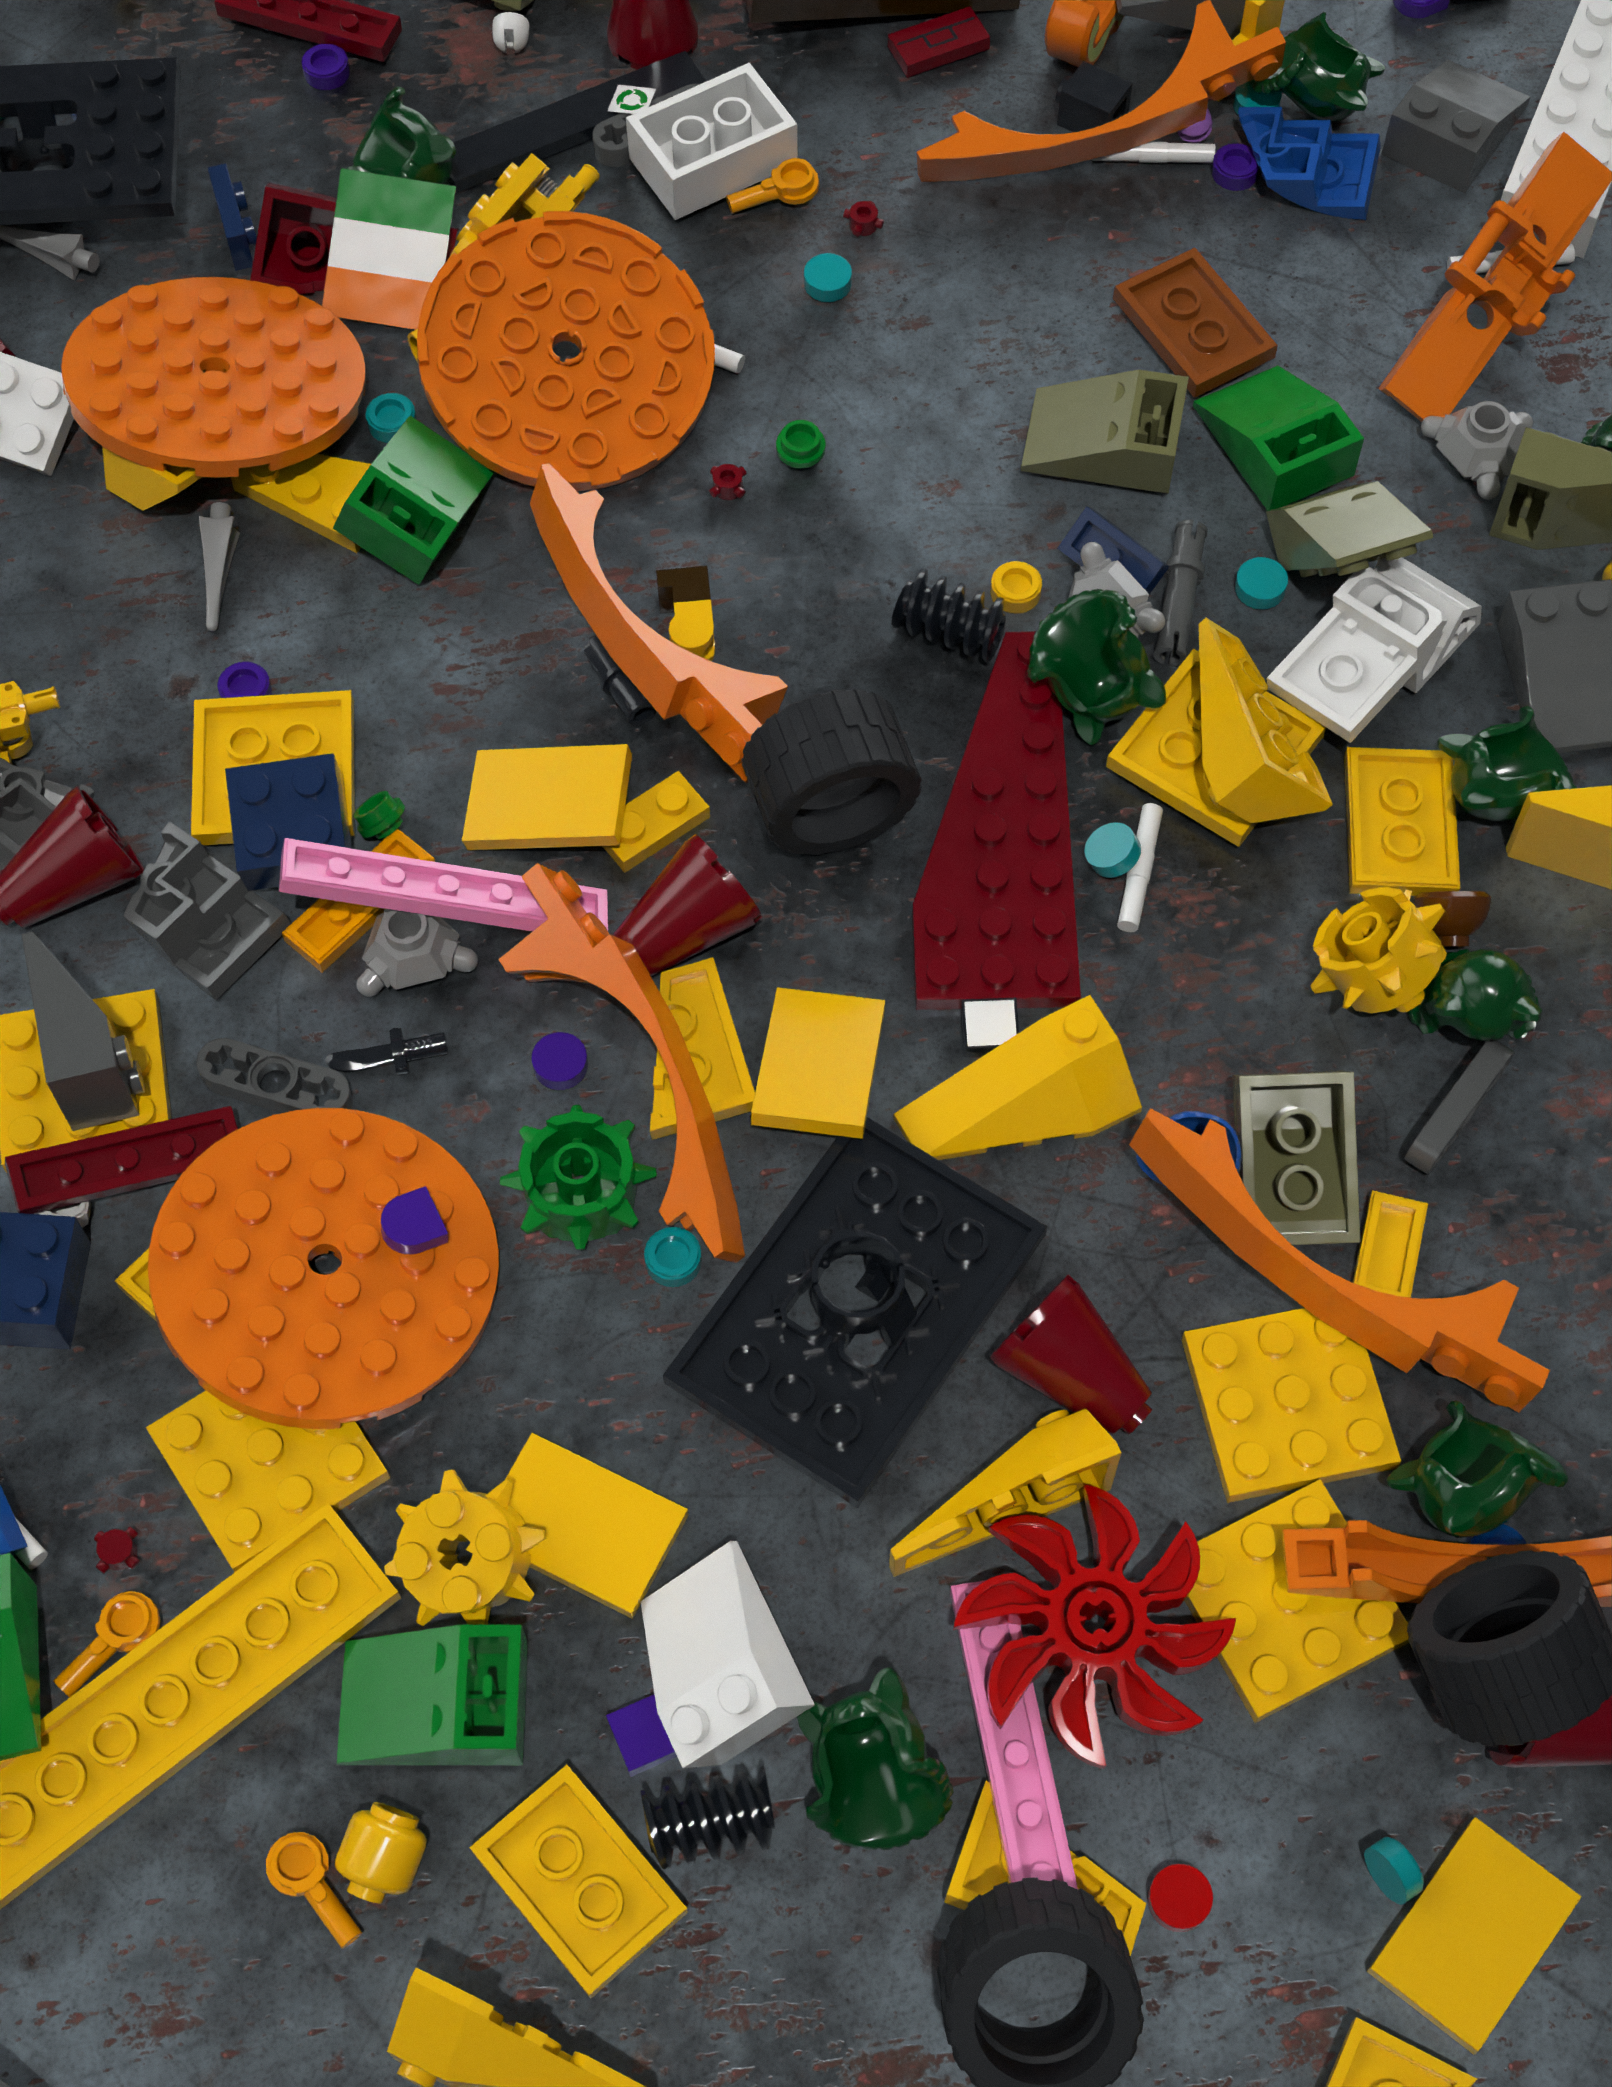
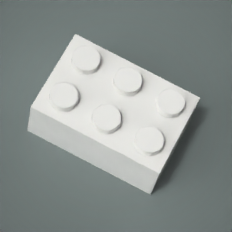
(711, 140)

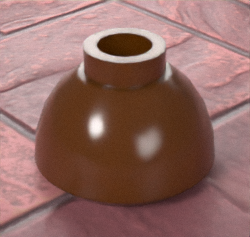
(1462, 917)

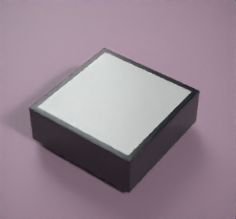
(987, 1024)

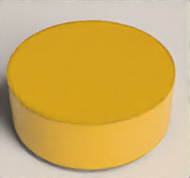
(1018, 585)

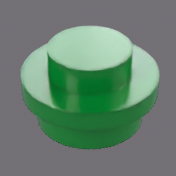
(800, 444)
(379, 815)

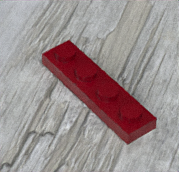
(333, 22)
(113, 1161)

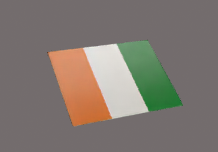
(386, 247)

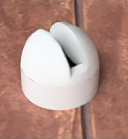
(510, 31)

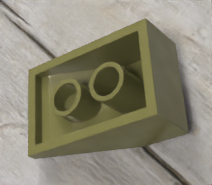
(1300, 1152)

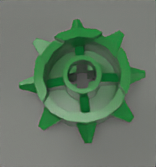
(585, 1206)

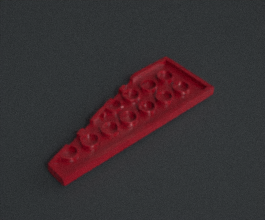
(1000, 874)

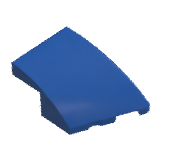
(1311, 163)

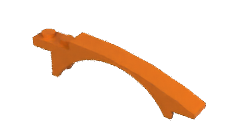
(1206, 71)
(713, 698)
(580, 949)
(1449, 1333)
(1394, 1567)

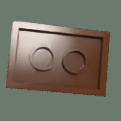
(1195, 322)

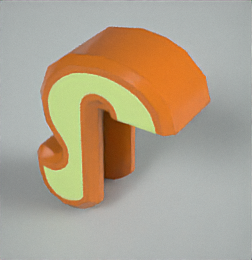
(1080, 29)

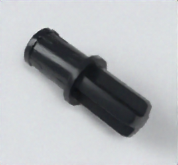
(617, 684)

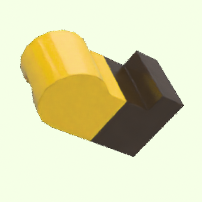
(688, 596)

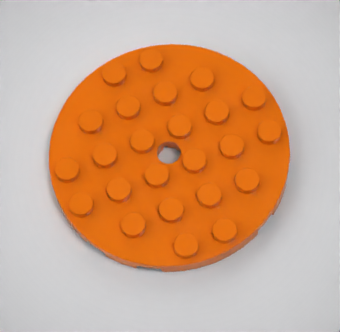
(580, 281)
(143, 388)
(305, 1344)

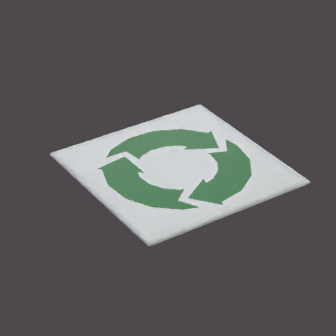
(631, 99)

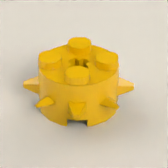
(1379, 951)
(497, 1543)

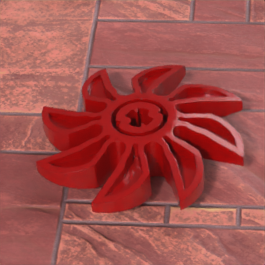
(1084, 1656)

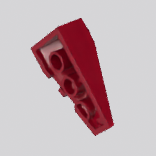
(297, 239)

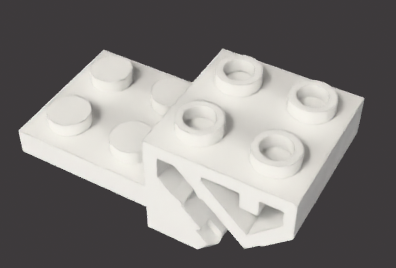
(1382, 634)

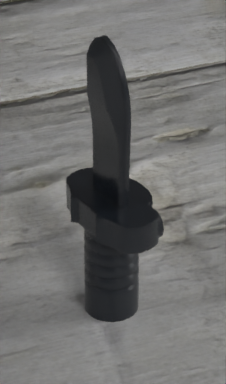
(397, 1051)

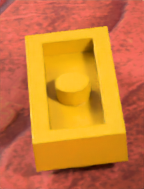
(658, 820)

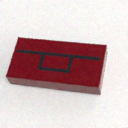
(938, 41)

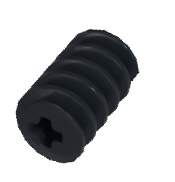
(950, 616)
(709, 1818)

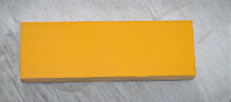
(334, 926)

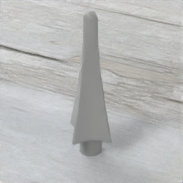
(59, 250)
(218, 545)

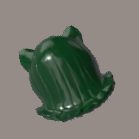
(1322, 72)
(404, 144)
(1094, 661)
(1503, 766)
(1480, 996)
(1475, 1475)
(874, 1769)

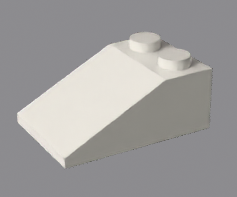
(719, 1661)

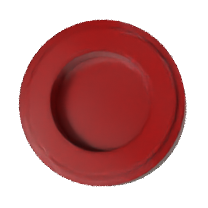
(1180, 1898)

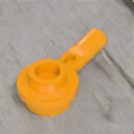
(790, 182)
(122, 1626)
(299, 1868)

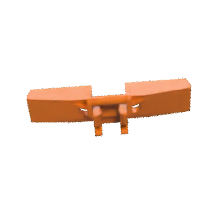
(1447, 348)

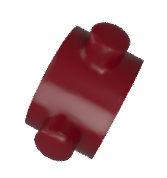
(863, 218)
(727, 482)
(116, 1550)

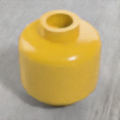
(380, 1852)

